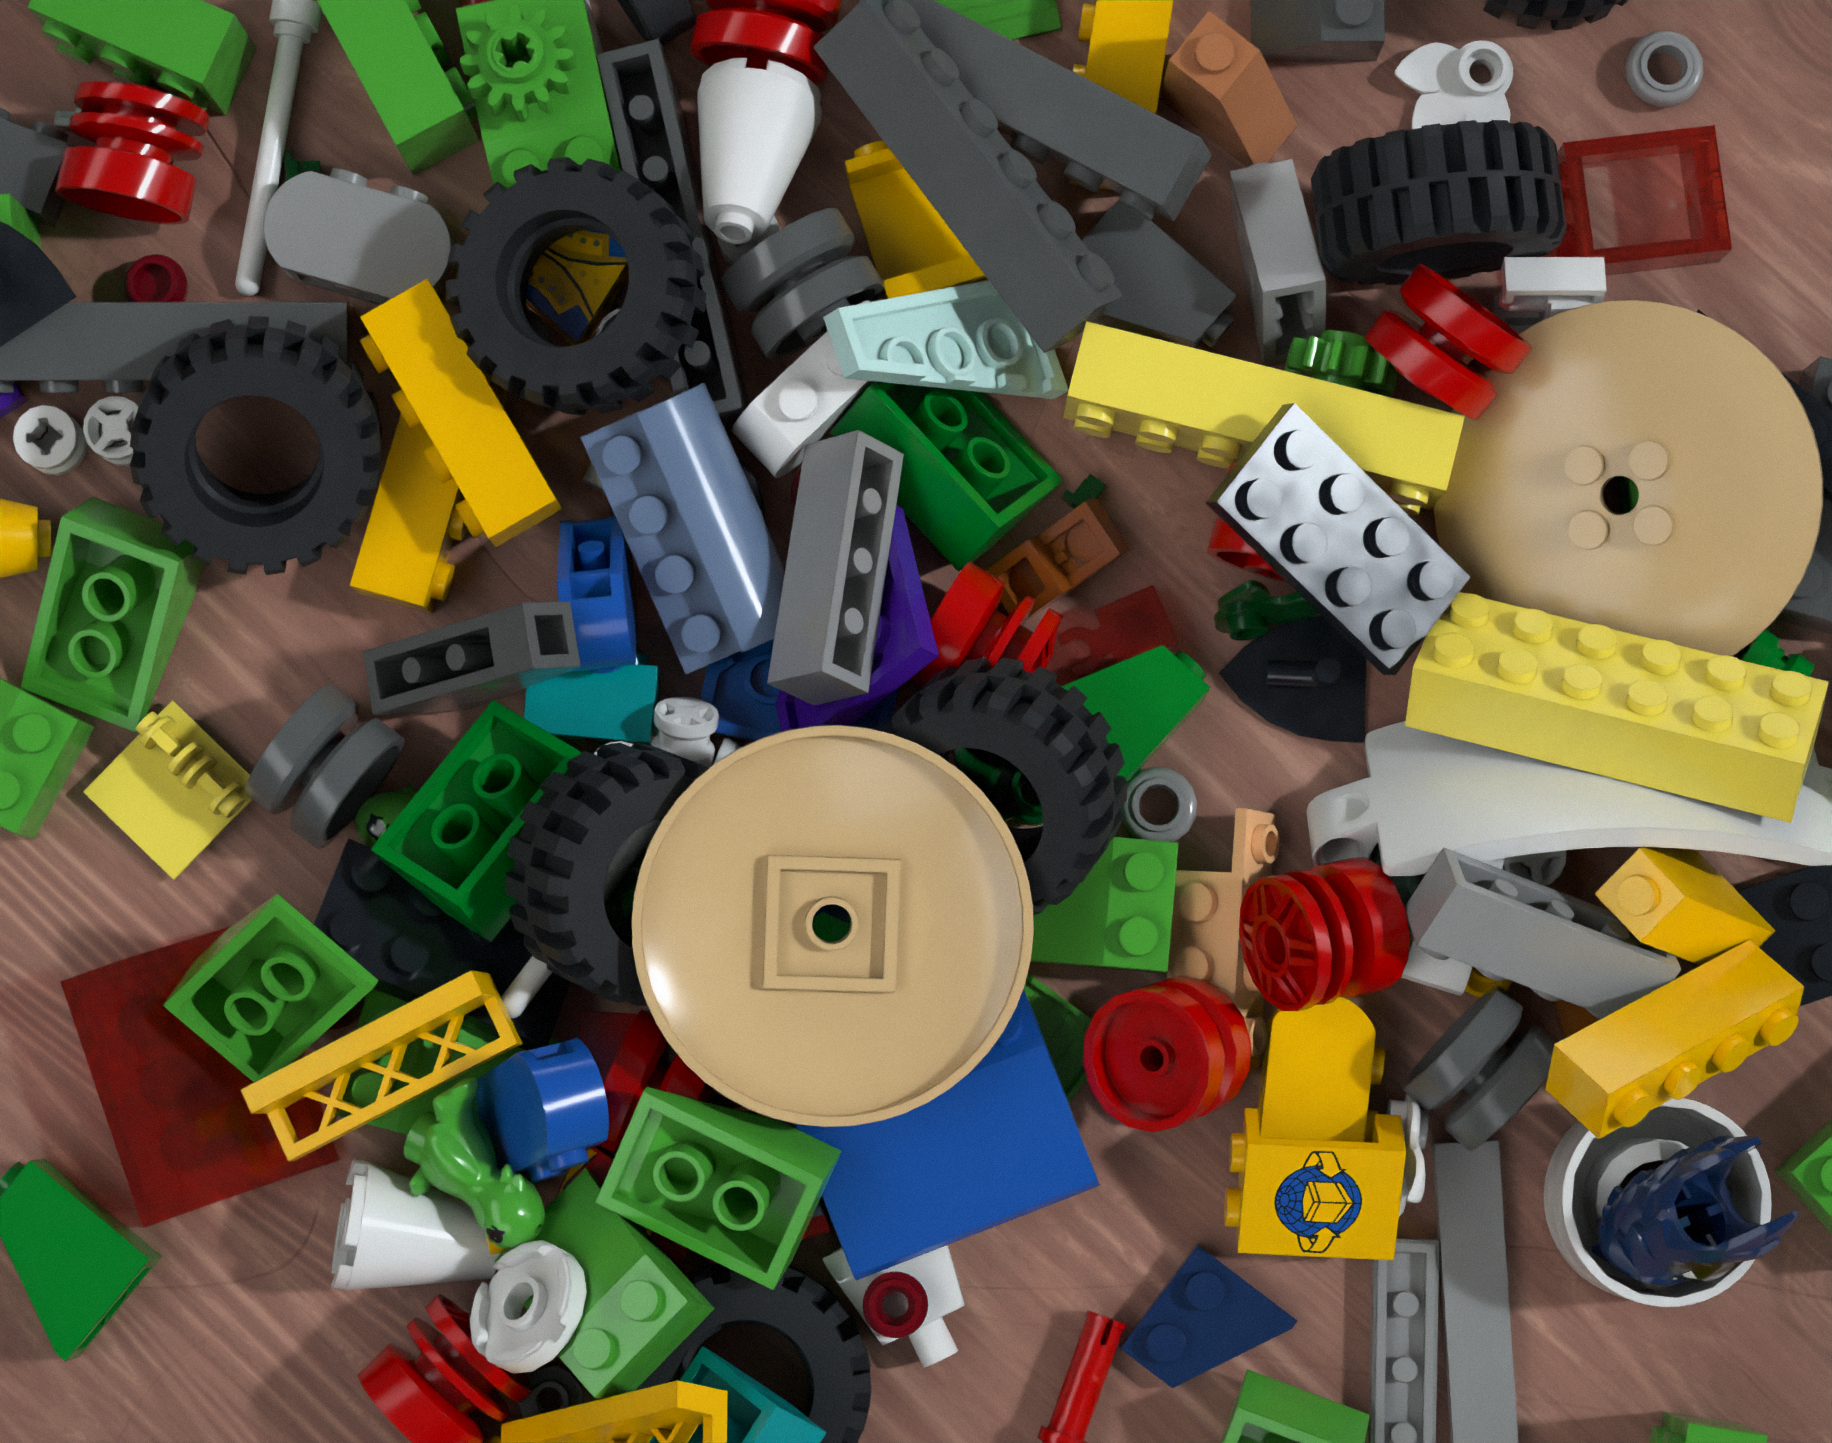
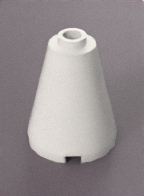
(751, 142)
(404, 1239)

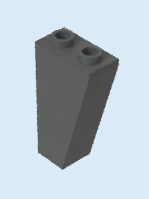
(473, 660)

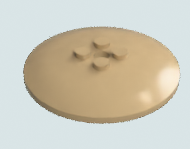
(1701, 431)
(851, 1022)

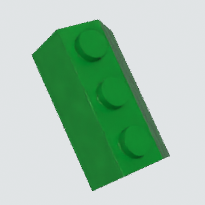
(962, 465)
(461, 821)

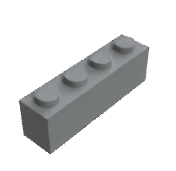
(836, 568)
(1533, 936)

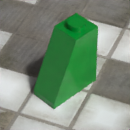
(1144, 701)
(68, 1254)

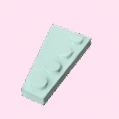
(944, 340)

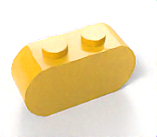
(1319, 1074)

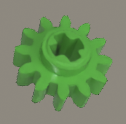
(525, 81)
(1342, 360)

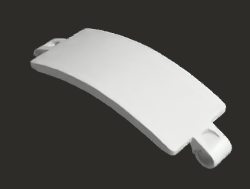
(1500, 805)

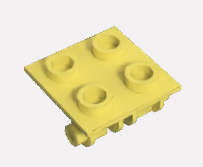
(171, 789)

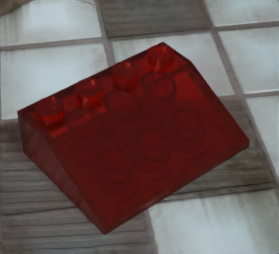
(173, 1096)

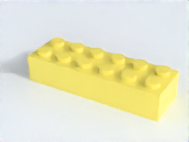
(1223, 403)
(1617, 705)

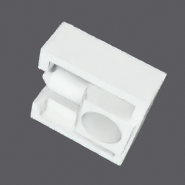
(1547, 286)

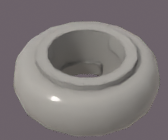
(1680, 49)
(1177, 786)

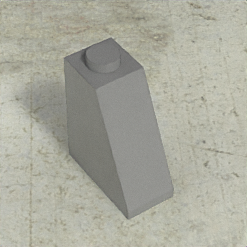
(1278, 257)

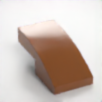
(1059, 558)

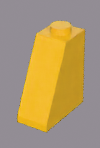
(1681, 905)

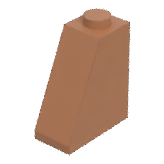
(1228, 92)

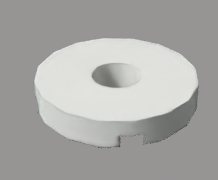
(550, 1322)

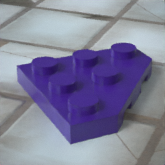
(901, 648)

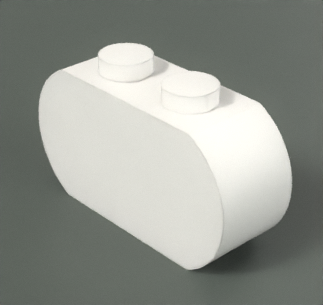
(798, 408)

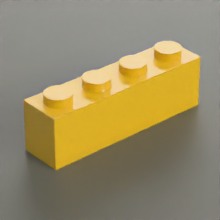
(1126, 48)
(460, 414)
(411, 525)
(1674, 1039)

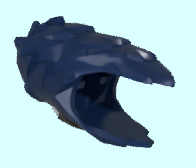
(1682, 1219)

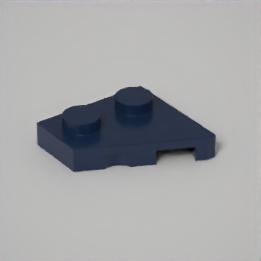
(1202, 1321)

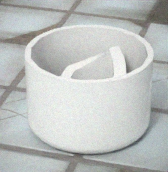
(1589, 1168)

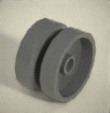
(799, 280)
(324, 765)
(1492, 1076)

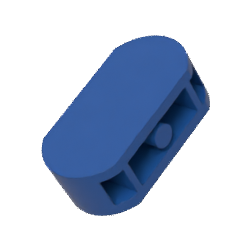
(600, 584)
(544, 1109)

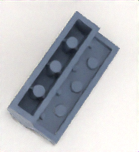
(691, 526)

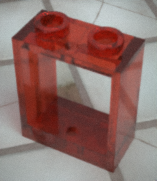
(1702, 189)

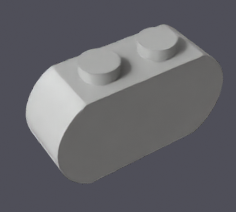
(357, 237)

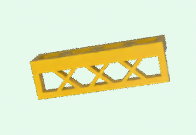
(372, 1042)
(662, 1411)

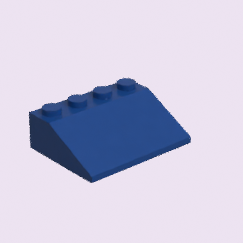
(960, 1162)

